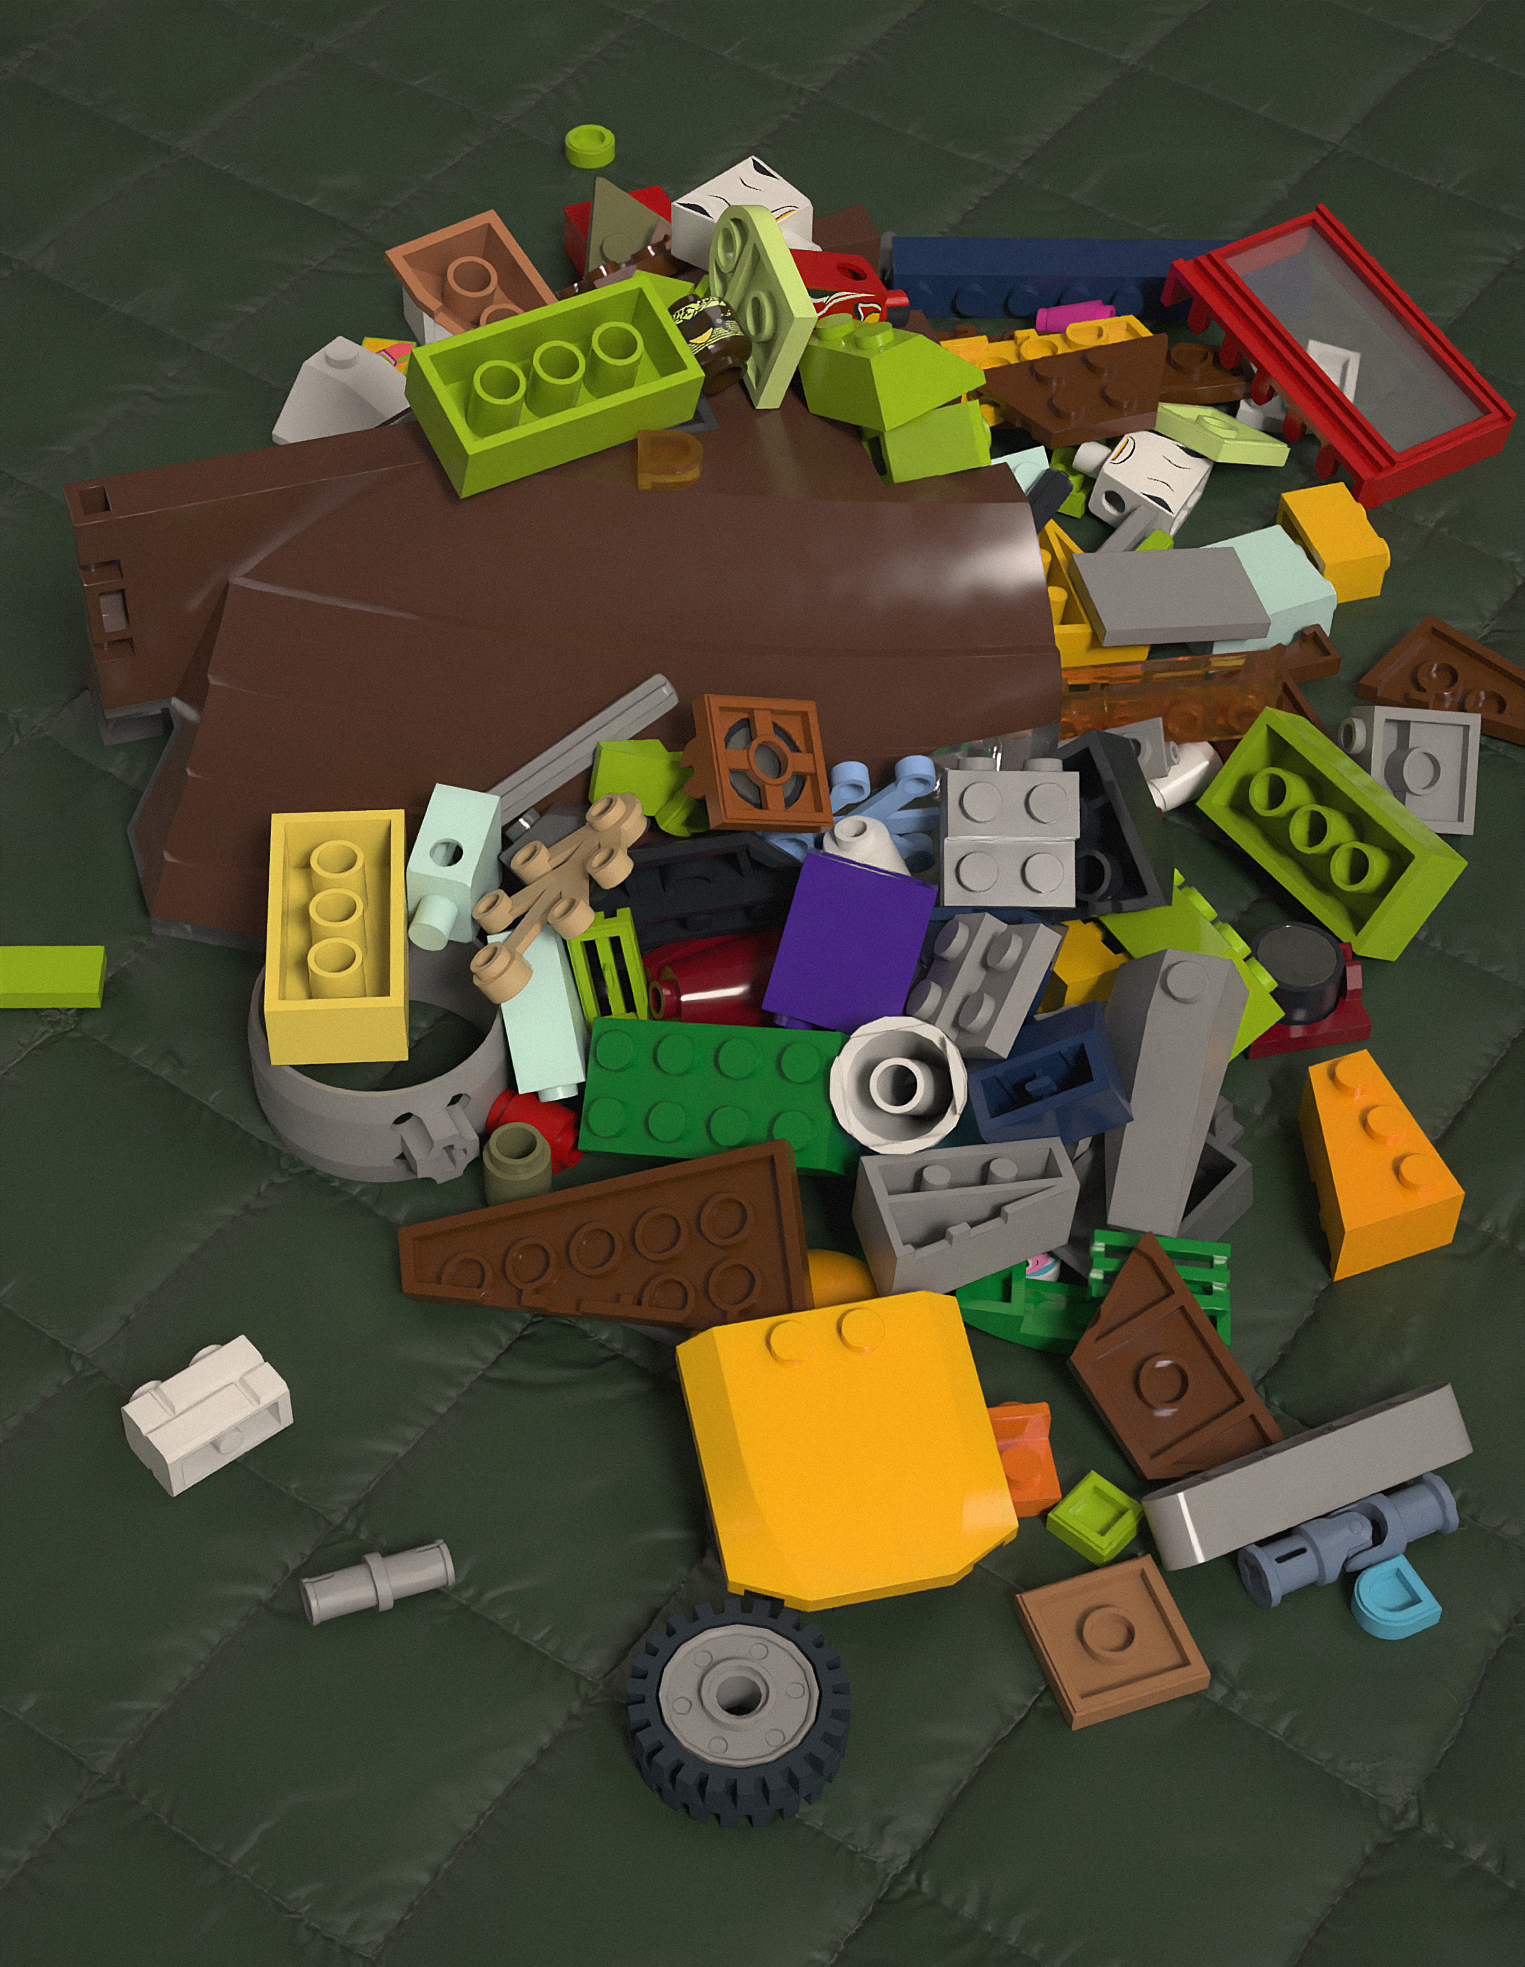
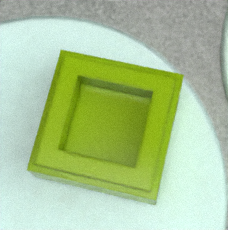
(1097, 1519)

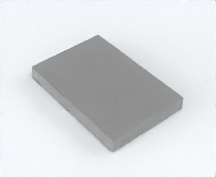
(1168, 596)

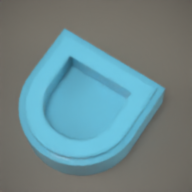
(1393, 1600)

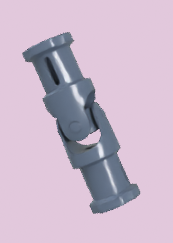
(1348, 1539)

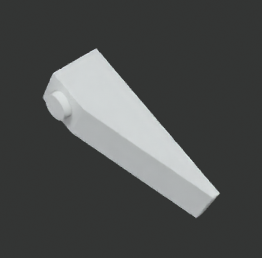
(340, 393)

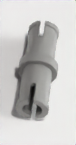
(377, 1582)

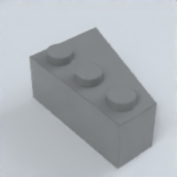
(961, 1212)

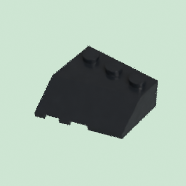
(1123, 846)

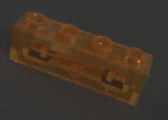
(1176, 692)

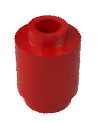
(555, 1122)

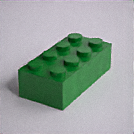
(711, 1089)

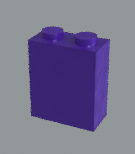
(848, 944)

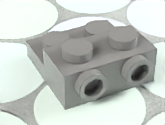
(1420, 759)
(1008, 835)
(983, 982)

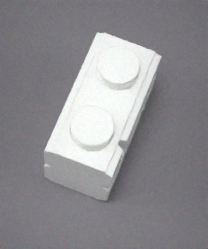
(206, 1414)

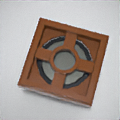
(758, 766)

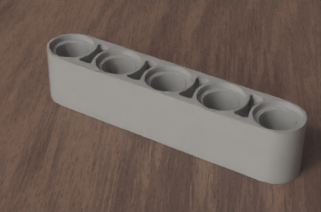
(1306, 1476)

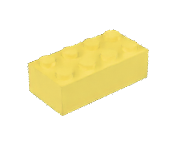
(337, 938)

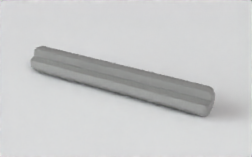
(578, 748)

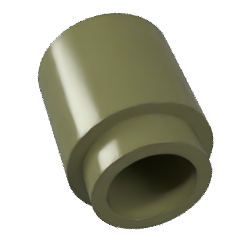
(516, 1164)

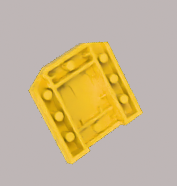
(846, 1450)

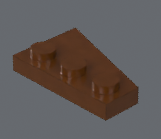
(1453, 673)

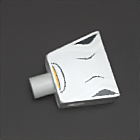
(744, 184)
(1147, 473)

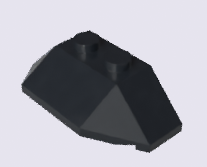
(701, 889)

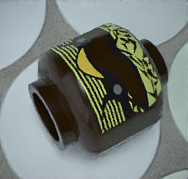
(714, 338)

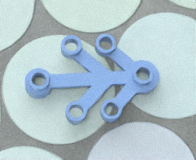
(851, 785)

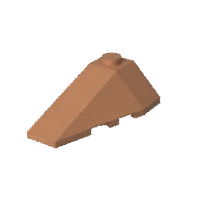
(469, 274)

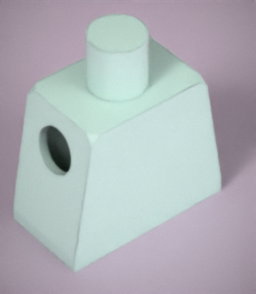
(446, 892)

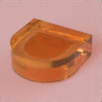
(668, 460)

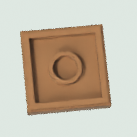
(1111, 1642)

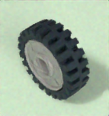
(729, 1760)

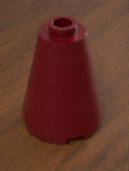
(721, 984)

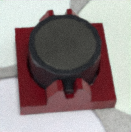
(1310, 978)

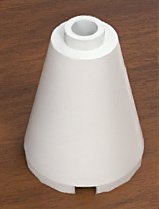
(899, 1085)

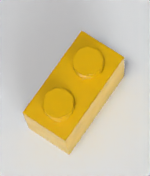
(1336, 539)

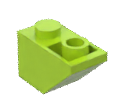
(931, 444)

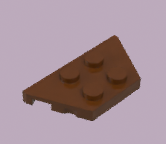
(1082, 392)
(1166, 1375)

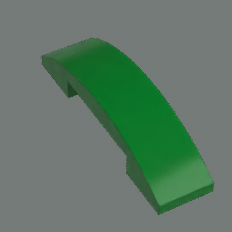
(1040, 1311)

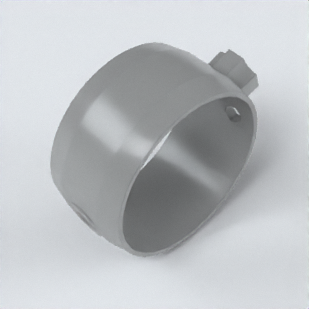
(354, 1130)

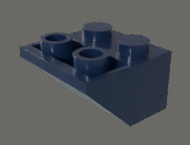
(1052, 1083)

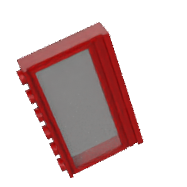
(1344, 356)

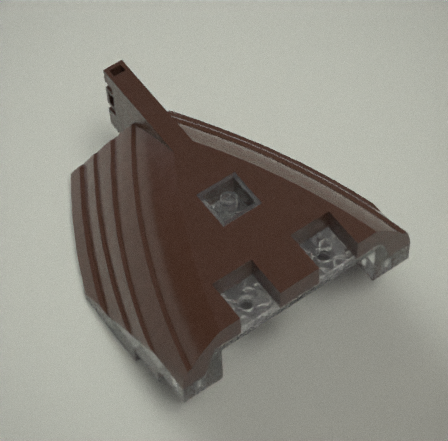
(368, 633)

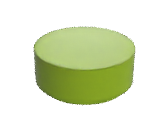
(590, 146)

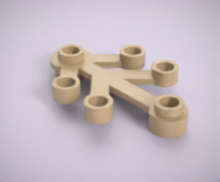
(555, 895)

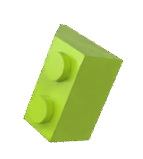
(879, 373)

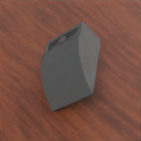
(1215, 1202)

